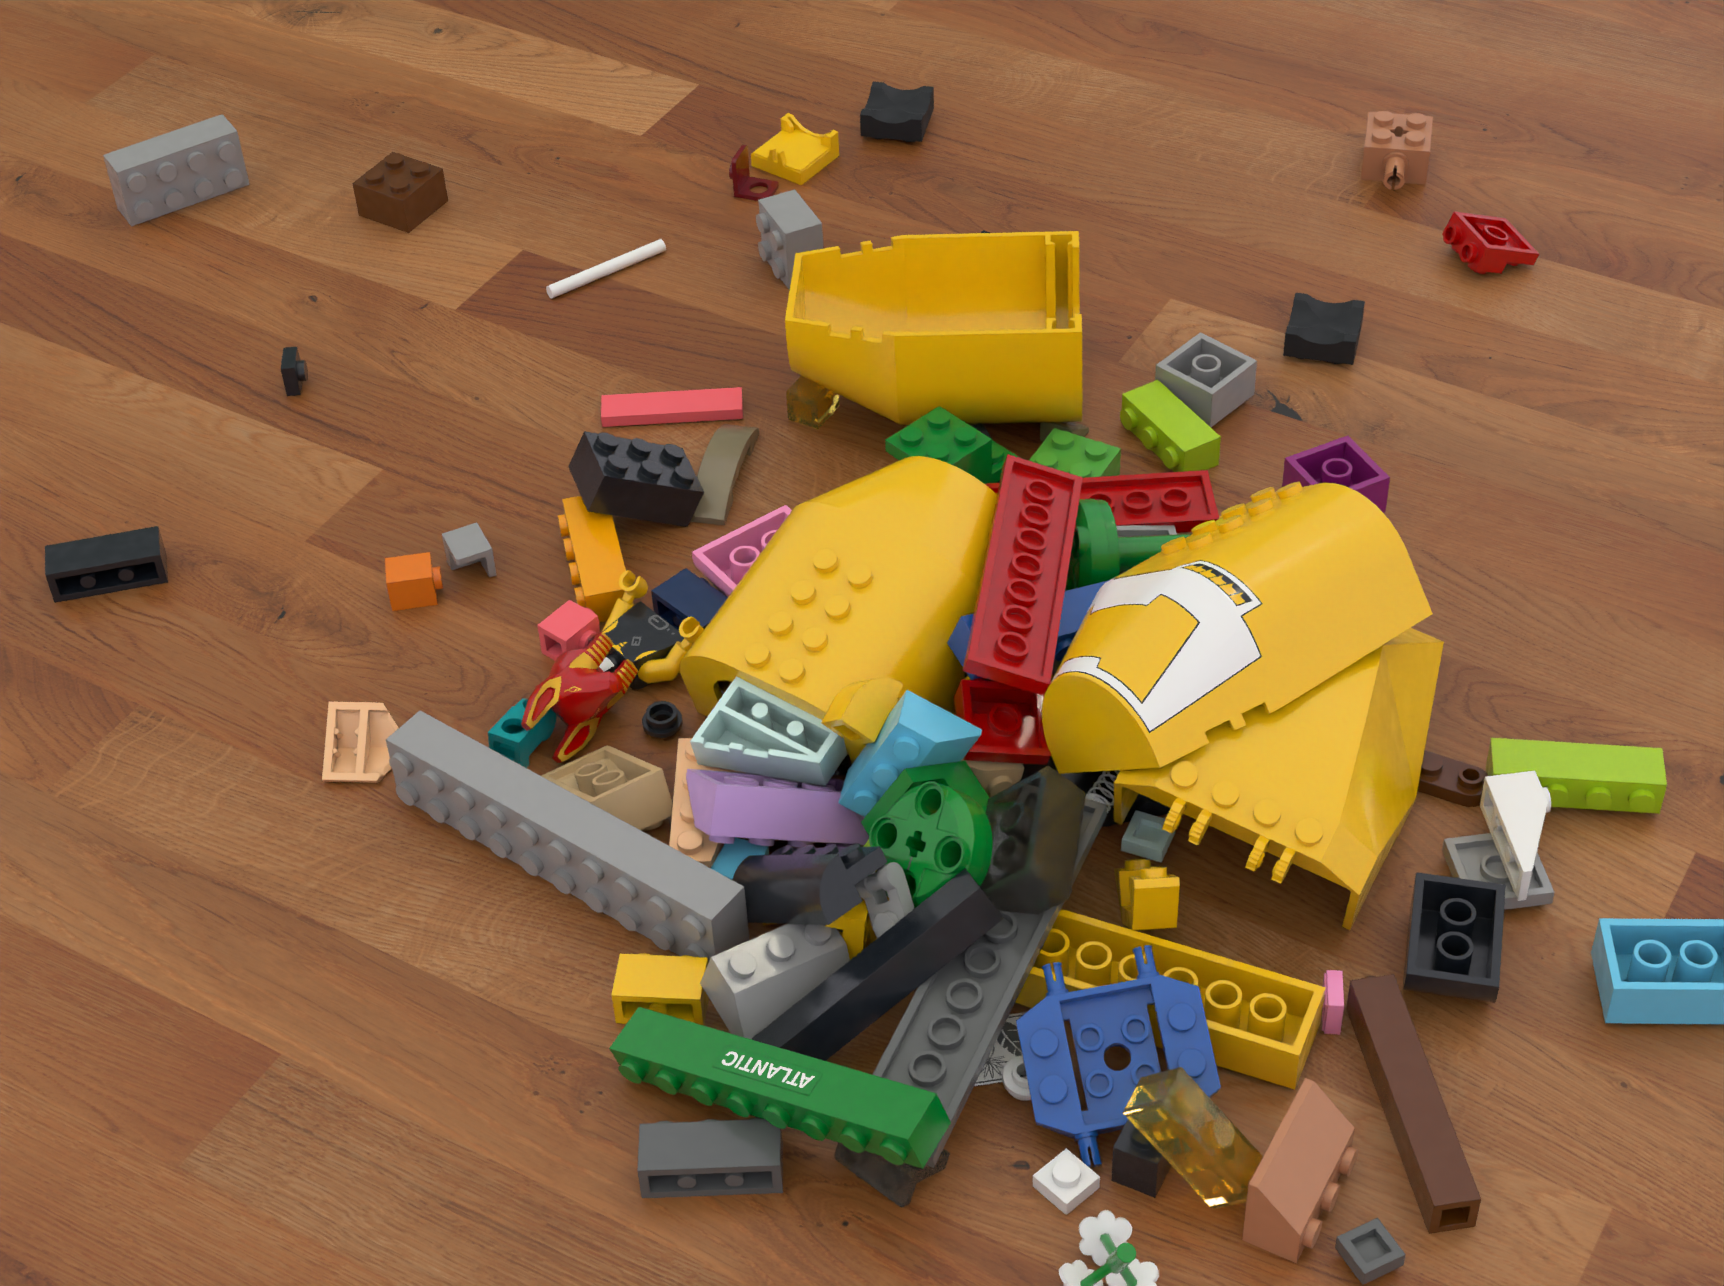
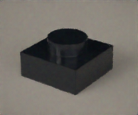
(293, 371)

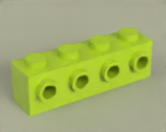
(1586, 773)

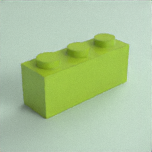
(1170, 428)

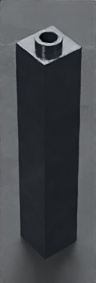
(885, 971)

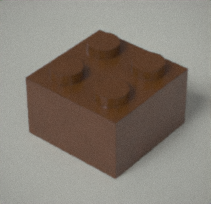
(400, 192)

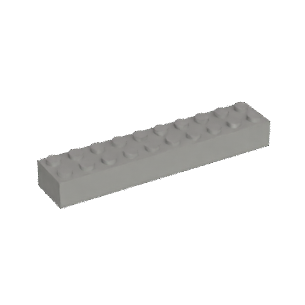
(567, 840)

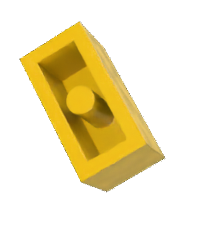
(661, 985)

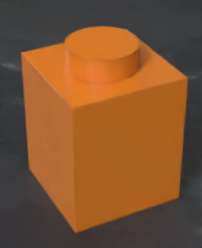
(412, 581)

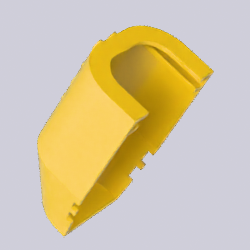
(944, 323)
(854, 593)

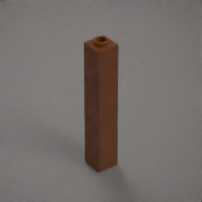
(1413, 1105)

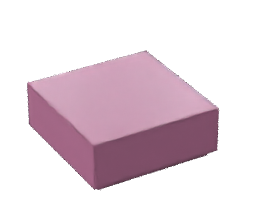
(1333, 1002)

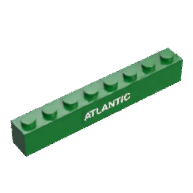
(782, 1087)

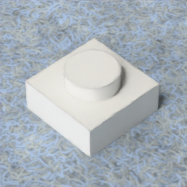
(1066, 1181)

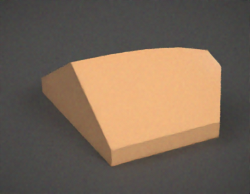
(357, 742)

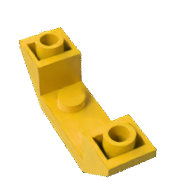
(1147, 895)

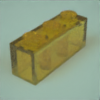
(1194, 1136)

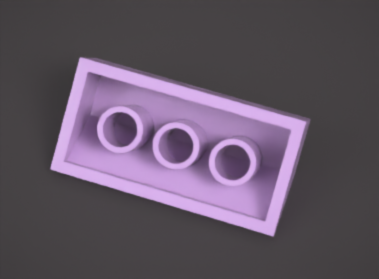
(771, 810)

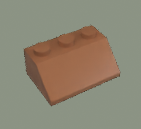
(1299, 1175)

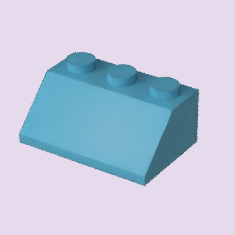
(911, 737)

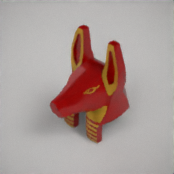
(579, 694)

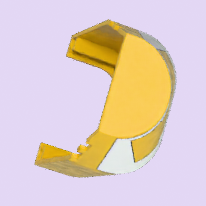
(1229, 623)

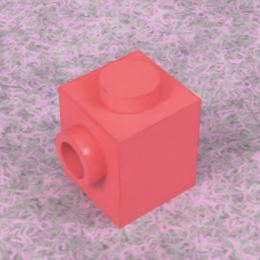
(567, 629)

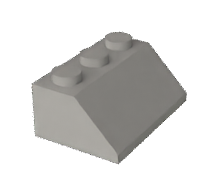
(771, 974)

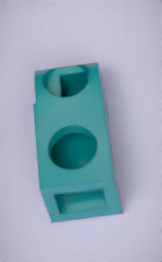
(513, 740)

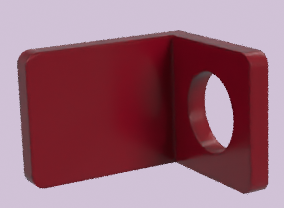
(743, 183)

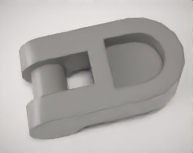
(881, 911)

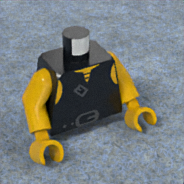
(646, 637)

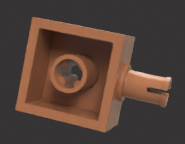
(1397, 148)

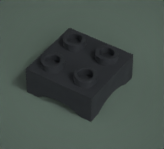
(897, 113)
(1323, 330)

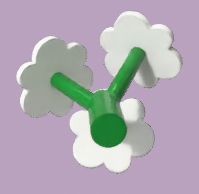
(1106, 1243)

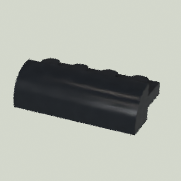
(805, 882)

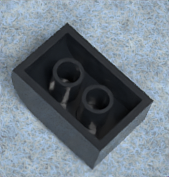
(1455, 937)

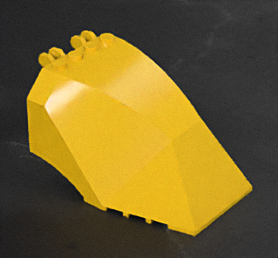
(1316, 778)

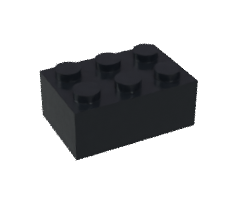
(635, 479)

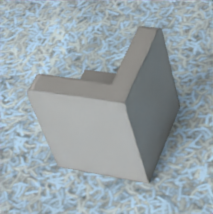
(468, 546)

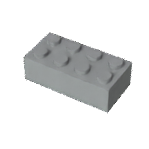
(176, 169)

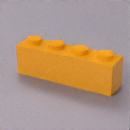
(595, 554)

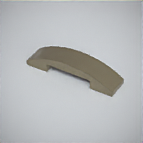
(720, 471)

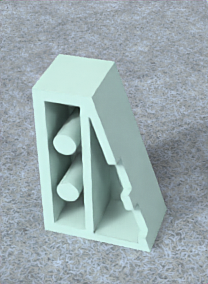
(767, 738)

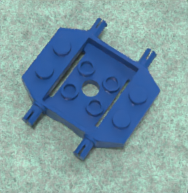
(1099, 1021)

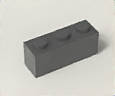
(710, 1158)

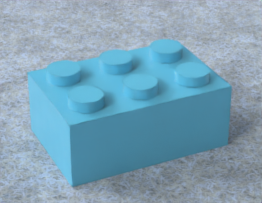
(1660, 970)

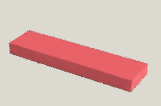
(671, 407)

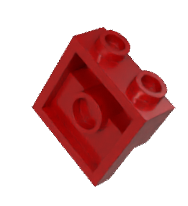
(1487, 242)
(1008, 722)

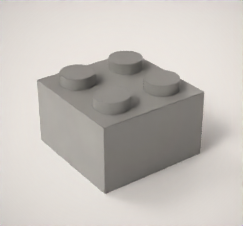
(786, 229)
(1208, 377)

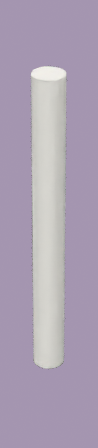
(606, 268)

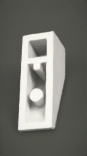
(1515, 816)

